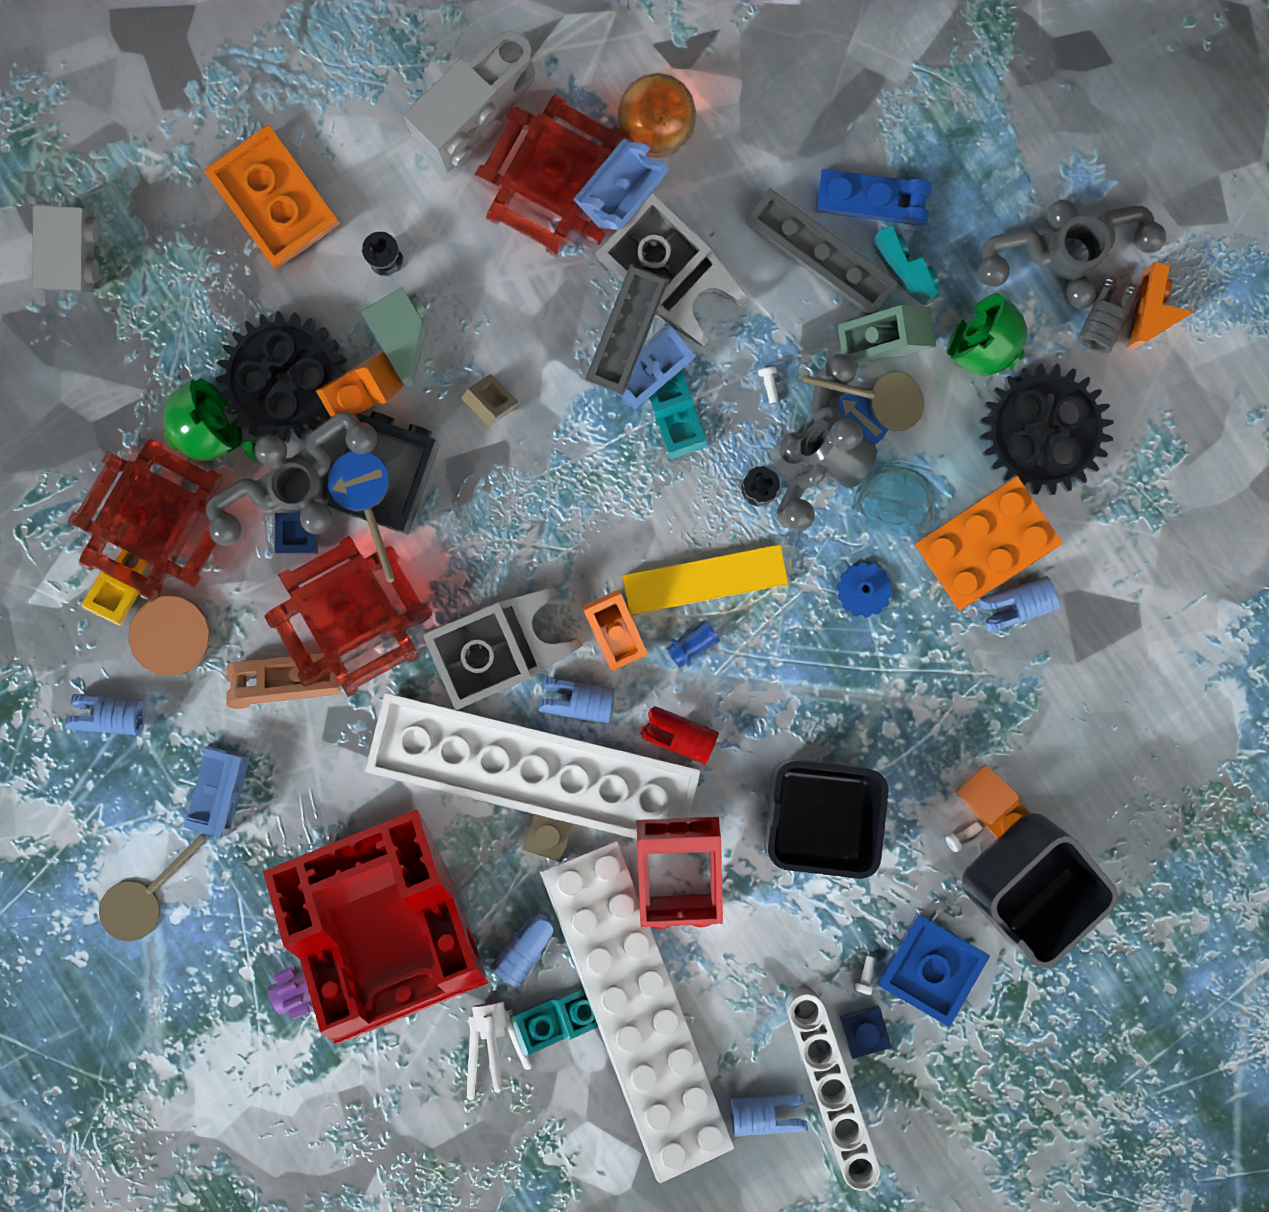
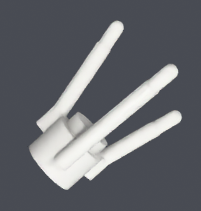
(490, 1022)

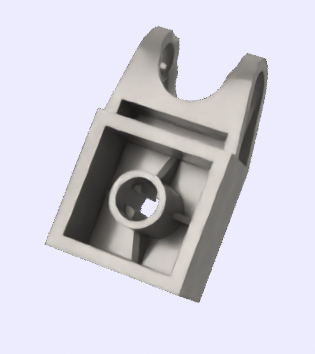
(470, 101)
(685, 262)
(511, 645)

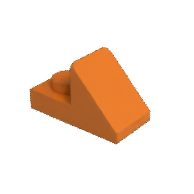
(1150, 314)
(361, 387)
(615, 630)
(991, 800)

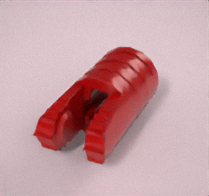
(679, 735)

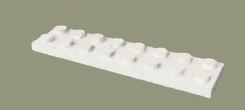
(526, 768)
(637, 1011)

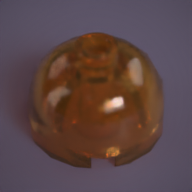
(658, 113)

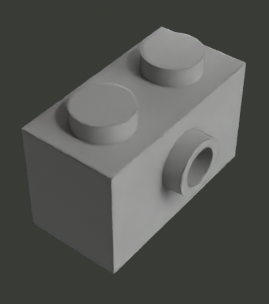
(64, 248)

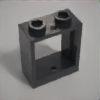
(416, 437)

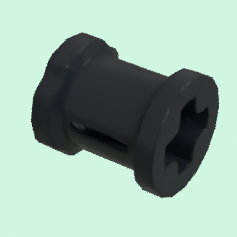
(376, 243)
(754, 497)

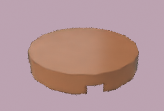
(170, 636)

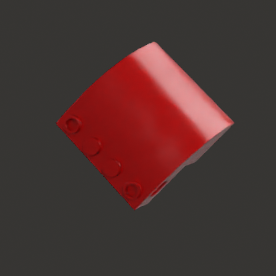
(375, 927)

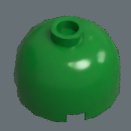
(991, 339)
(198, 424)

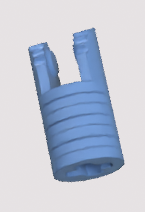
(1026, 600)
(587, 700)
(111, 715)
(523, 950)
(757, 1115)

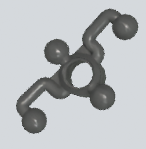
(1050, 247)
(828, 447)
(271, 489)

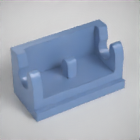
(621, 185)
(658, 362)
(217, 791)

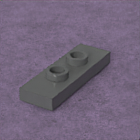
(627, 329)

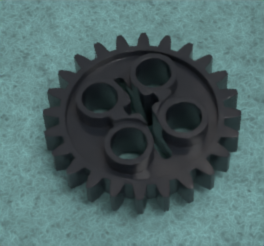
(256, 353)
(1082, 436)

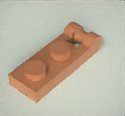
(275, 682)

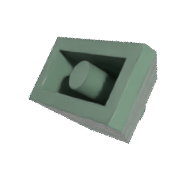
(399, 330)
(888, 333)

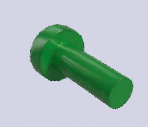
(249, 449)

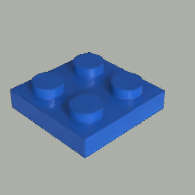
(933, 969)

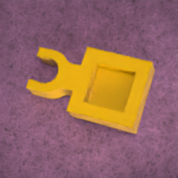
(111, 597)

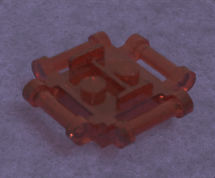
(547, 171)
(147, 519)
(347, 615)

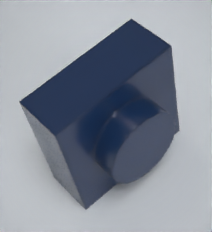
(291, 537)
(865, 1032)

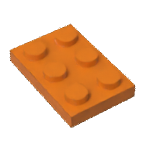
(272, 197)
(988, 543)

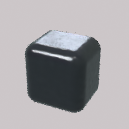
(826, 818)
(1039, 889)

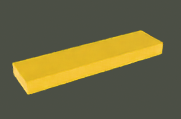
(705, 580)

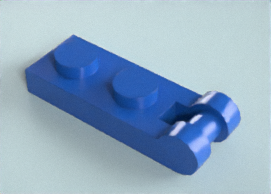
(872, 197)

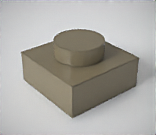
(489, 400)
(548, 837)

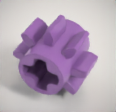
(290, 993)

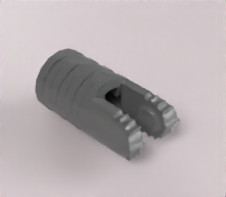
(1106, 318)

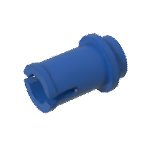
(692, 644)

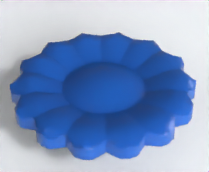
(864, 589)

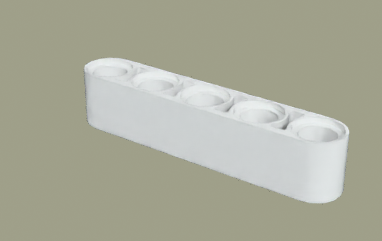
(837, 1107)

